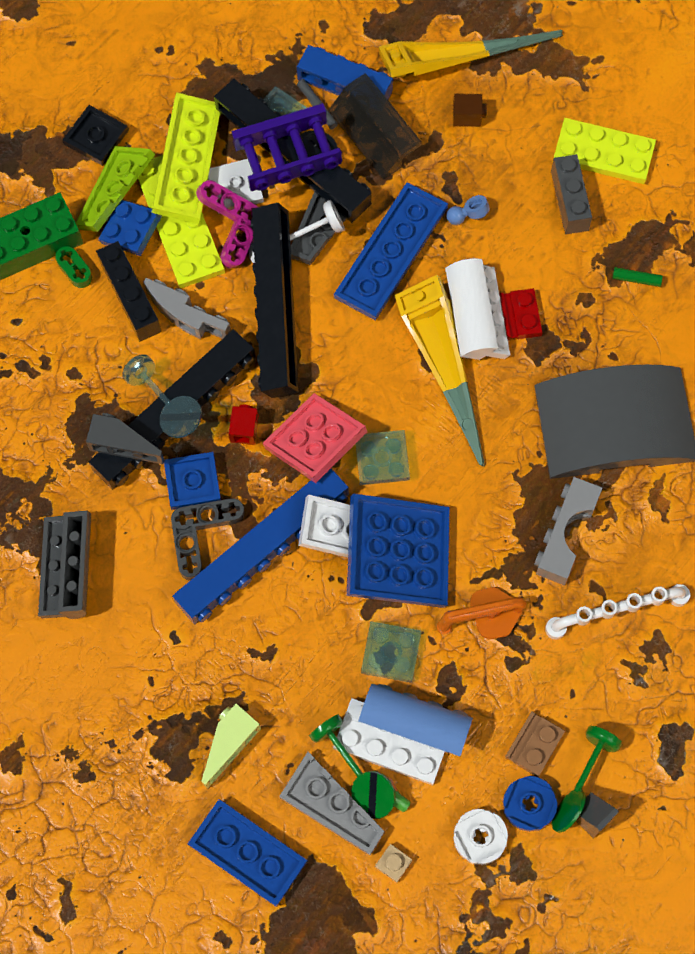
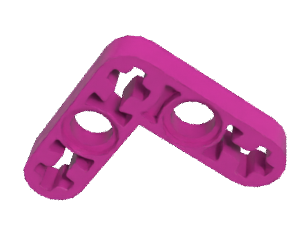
(240, 220)

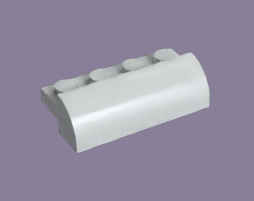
(477, 310)

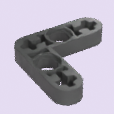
(190, 529)

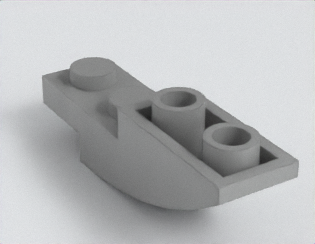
(178, 309)

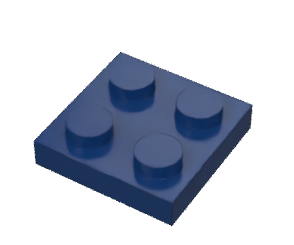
(130, 226)
(192, 480)

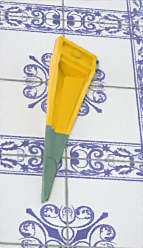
(425, 57)
(432, 325)

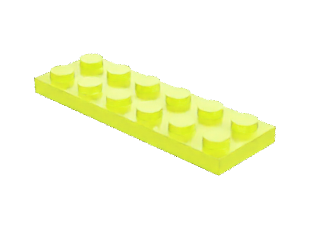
(186, 158)
(185, 243)

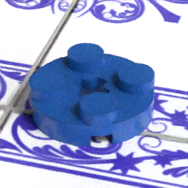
(544, 799)

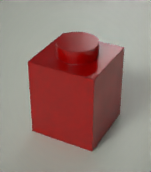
(243, 424)

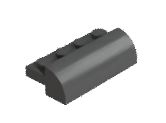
(65, 565)

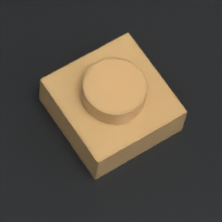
(393, 863)

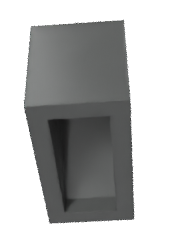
(595, 815)

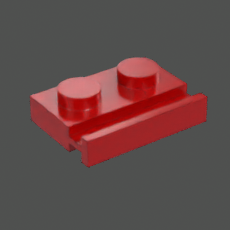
(521, 314)

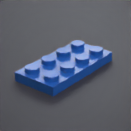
(247, 852)

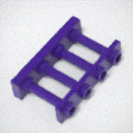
(279, 127)

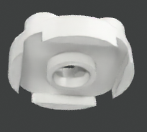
(486, 822)

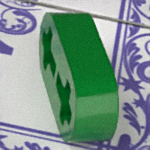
(77, 263)

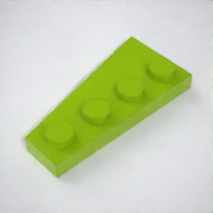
(115, 180)

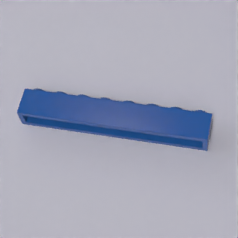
(253, 551)

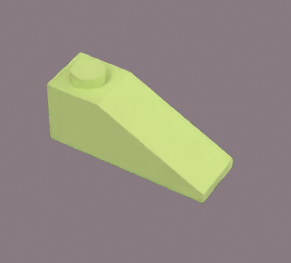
(230, 738)

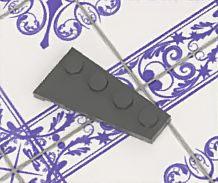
(310, 245)

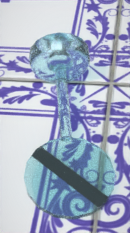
(180, 414)

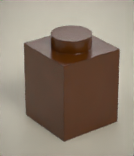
(468, 110)

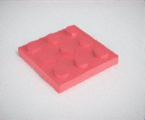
(315, 437)

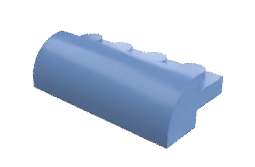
(415, 719)

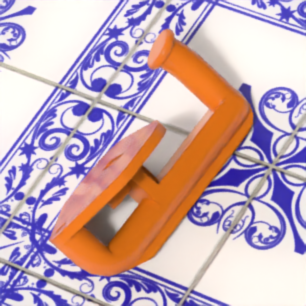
(492, 611)

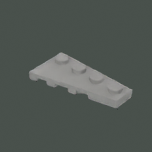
(326, 802)

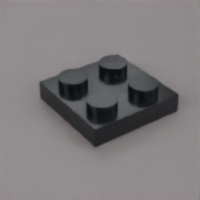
(95, 135)

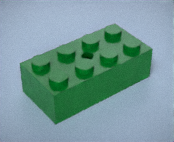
(36, 234)

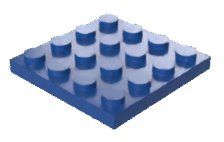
(398, 551)

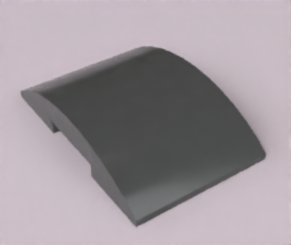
(615, 419)

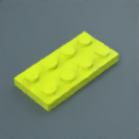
(606, 150)

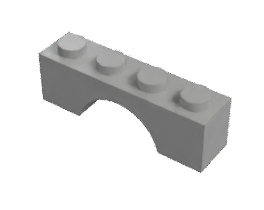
(557, 558)

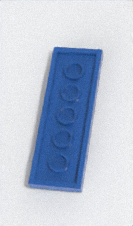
(390, 251)

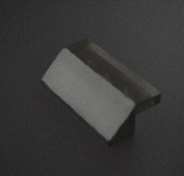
(374, 125)

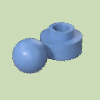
(474, 208)

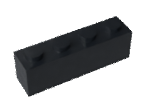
(129, 291)

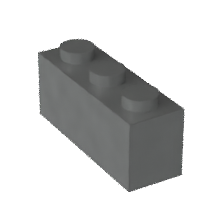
(571, 194)

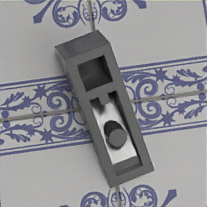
(115, 438)

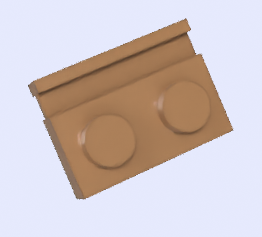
(534, 744)

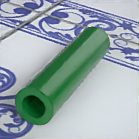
(637, 277)

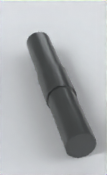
(314, 100)

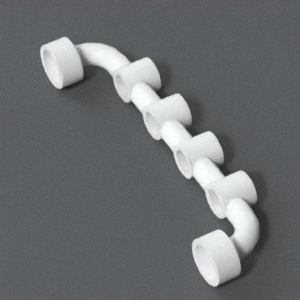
(677, 596)

